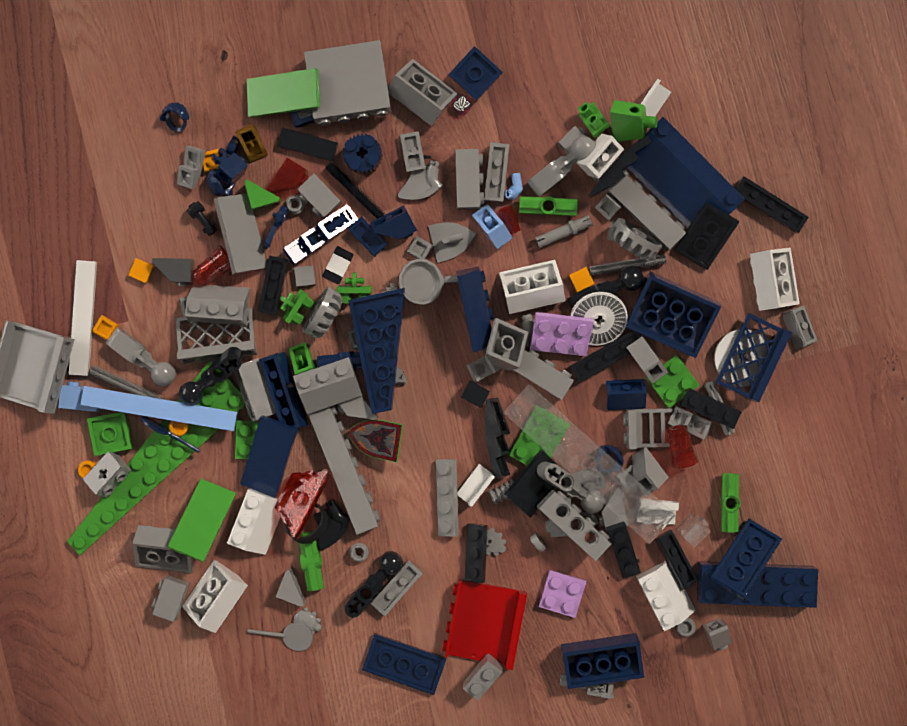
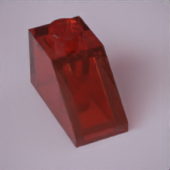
(288, 177)

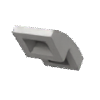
(412, 151)
(191, 169)
(481, 368)
(696, 425)

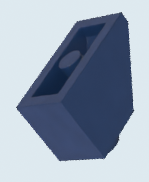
(395, 224)

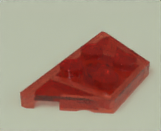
(300, 498)

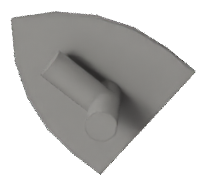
(449, 240)

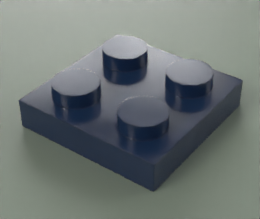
(475, 73)

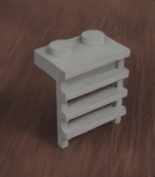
(633, 421)

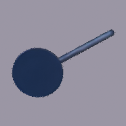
(162, 430)

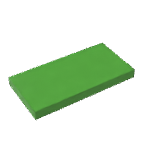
(283, 93)
(201, 520)

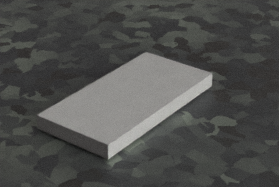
(240, 233)

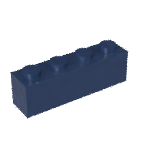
(283, 390)

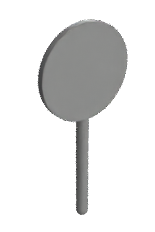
(295, 636)

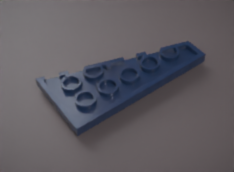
(377, 332)

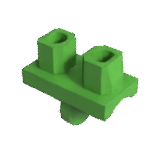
(593, 118)
(346, 291)
(299, 300)

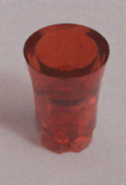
(212, 267)
(681, 447)

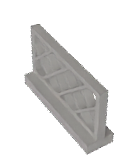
(211, 352)

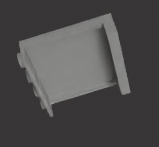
(350, 82)
(33, 365)

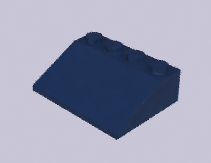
(673, 314)

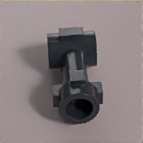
(196, 210)

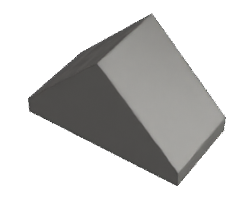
(290, 589)

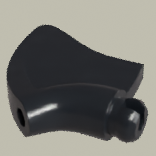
(336, 526)

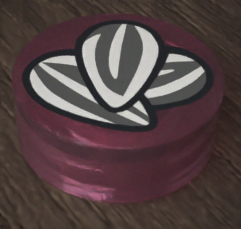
(461, 104)

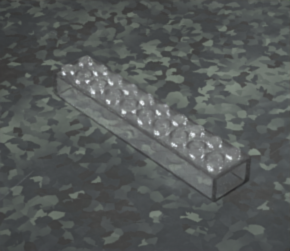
(589, 464)

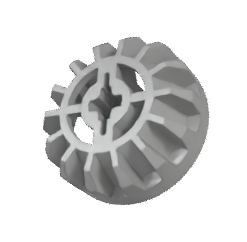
(635, 239)
(323, 313)

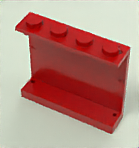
(485, 622)

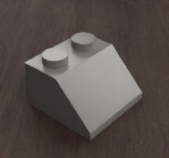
(506, 345)

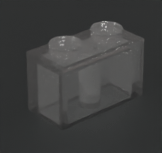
(693, 529)

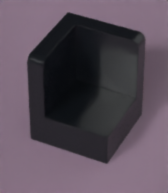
(475, 394)

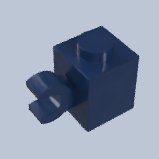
(229, 168)

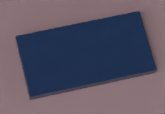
(269, 456)
(745, 559)
(404, 664)

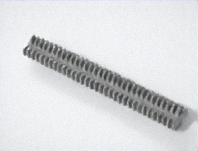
(615, 266)
(121, 383)

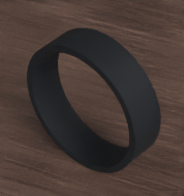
(315, 534)

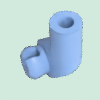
(516, 187)

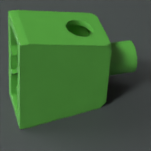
(630, 121)

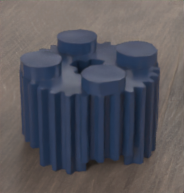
(359, 143)

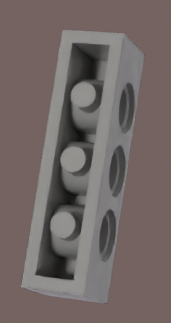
(593, 548)

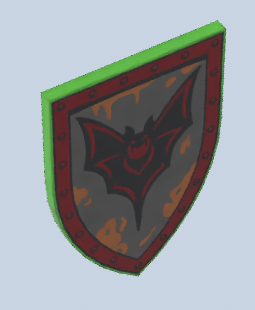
(377, 438)

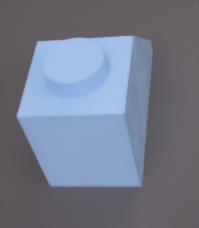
(492, 226)
(71, 397)

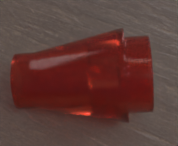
(509, 218)

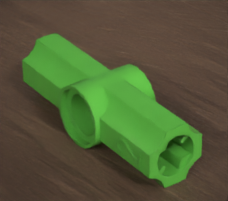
(561, 206)
(730, 515)
(311, 564)

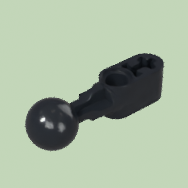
(629, 279)
(192, 392)
(389, 565)

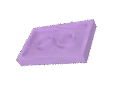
(561, 334)

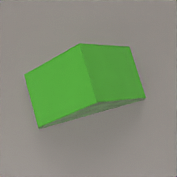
(260, 197)
(301, 358)

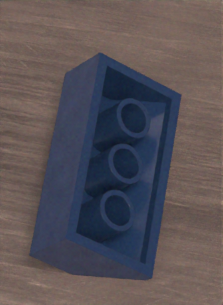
(475, 306)
(602, 660)

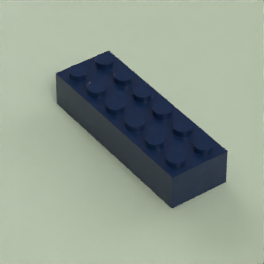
(774, 587)

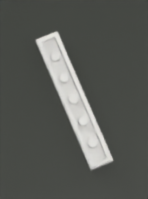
(83, 317)

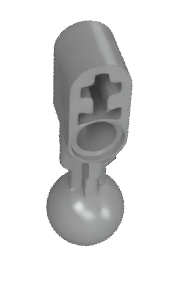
(558, 169)
(133, 351)
(572, 487)

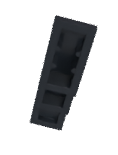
(615, 171)
(496, 429)

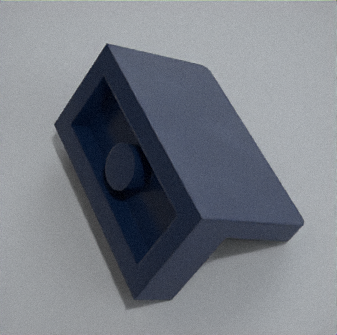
(626, 394)

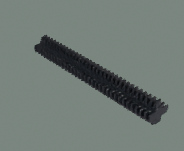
(371, 207)

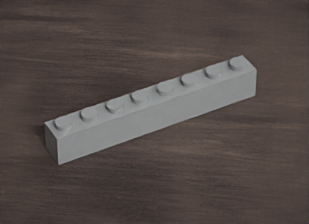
(636, 202)
(344, 469)

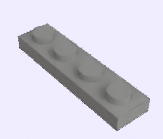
(447, 497)

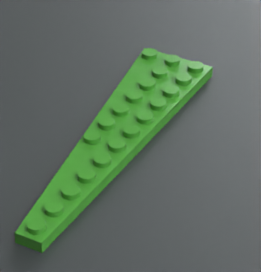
(152, 464)

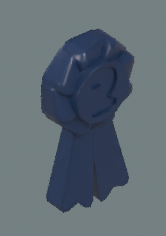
(280, 218)

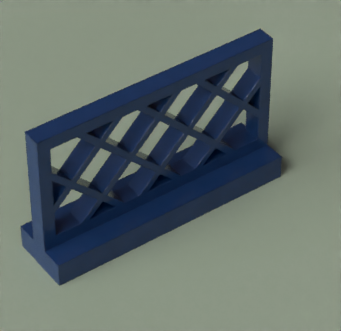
(769, 363)

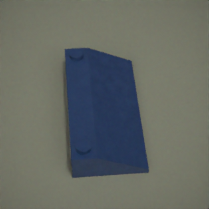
(681, 175)

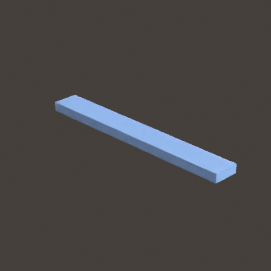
(158, 408)

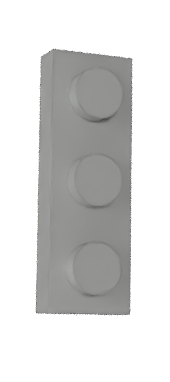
(496, 172)
(396, 588)

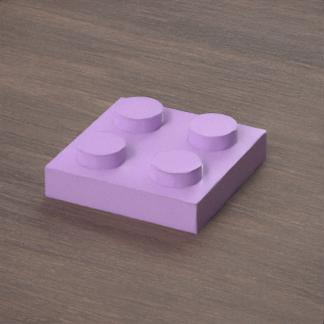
(562, 593)

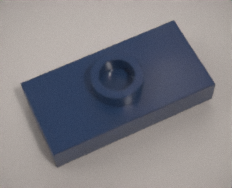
(367, 237)

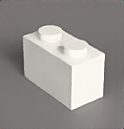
(603, 155)

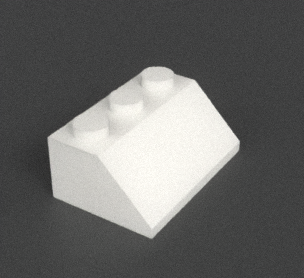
(774, 278)
(532, 286)
(255, 523)
(664, 595)
(214, 596)

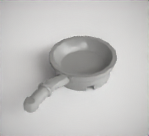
(422, 281)

